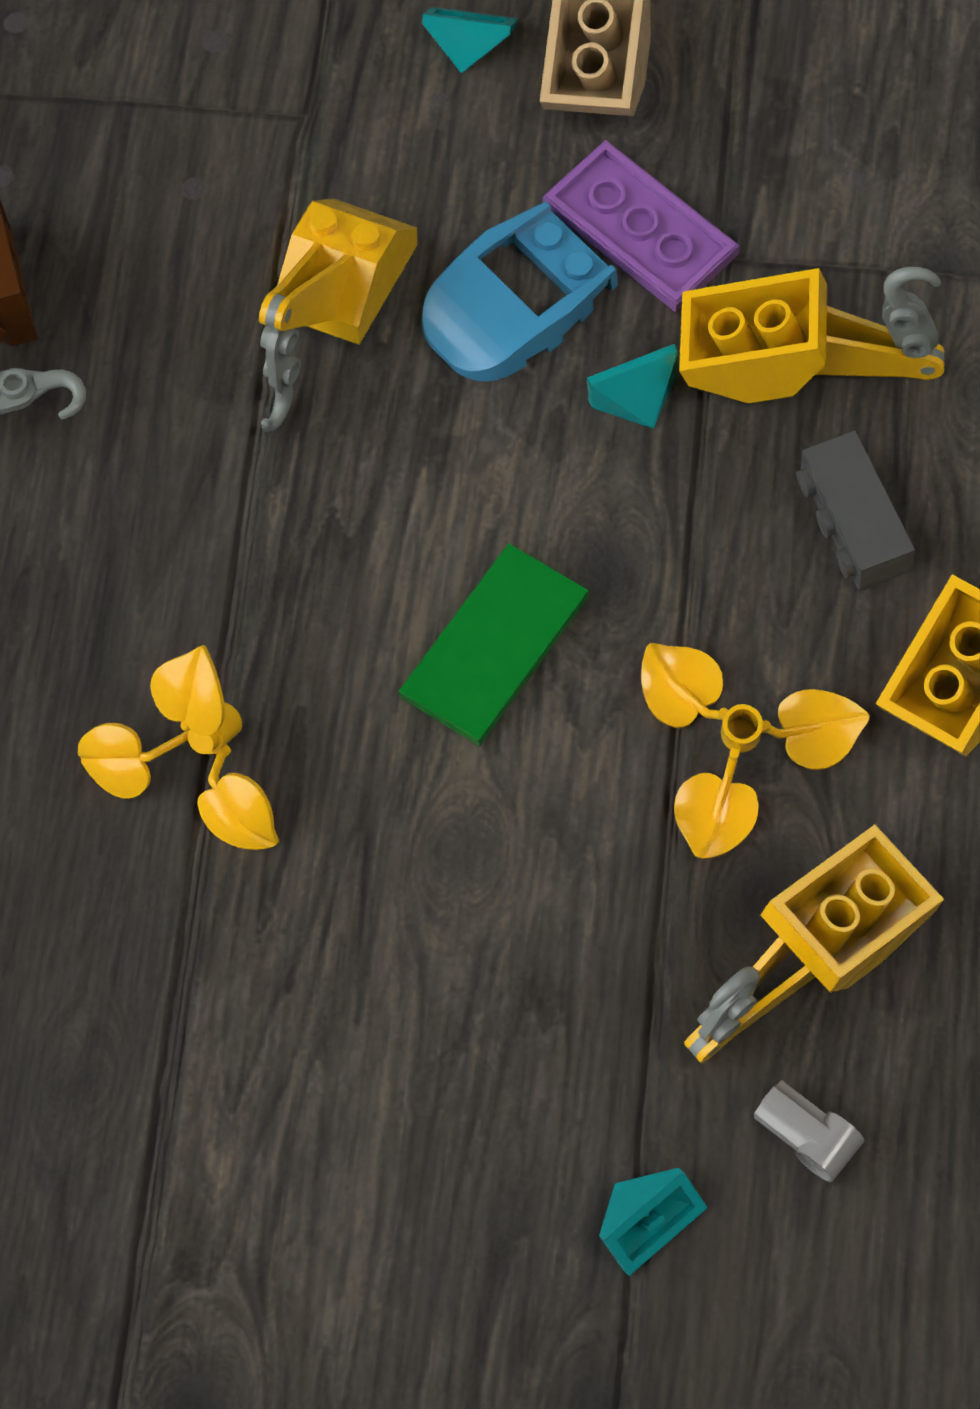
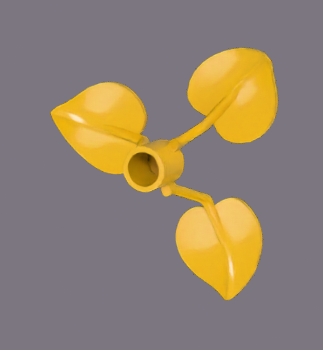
(191, 693)
(714, 811)

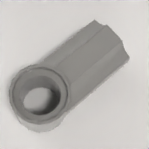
(820, 1139)

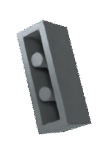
(855, 511)

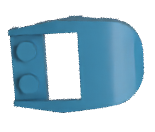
(484, 325)

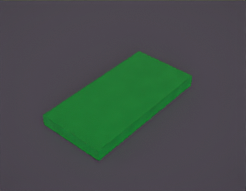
(493, 644)

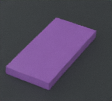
(640, 225)

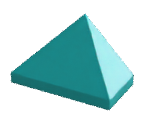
(466, 34)
(637, 387)
(647, 1215)

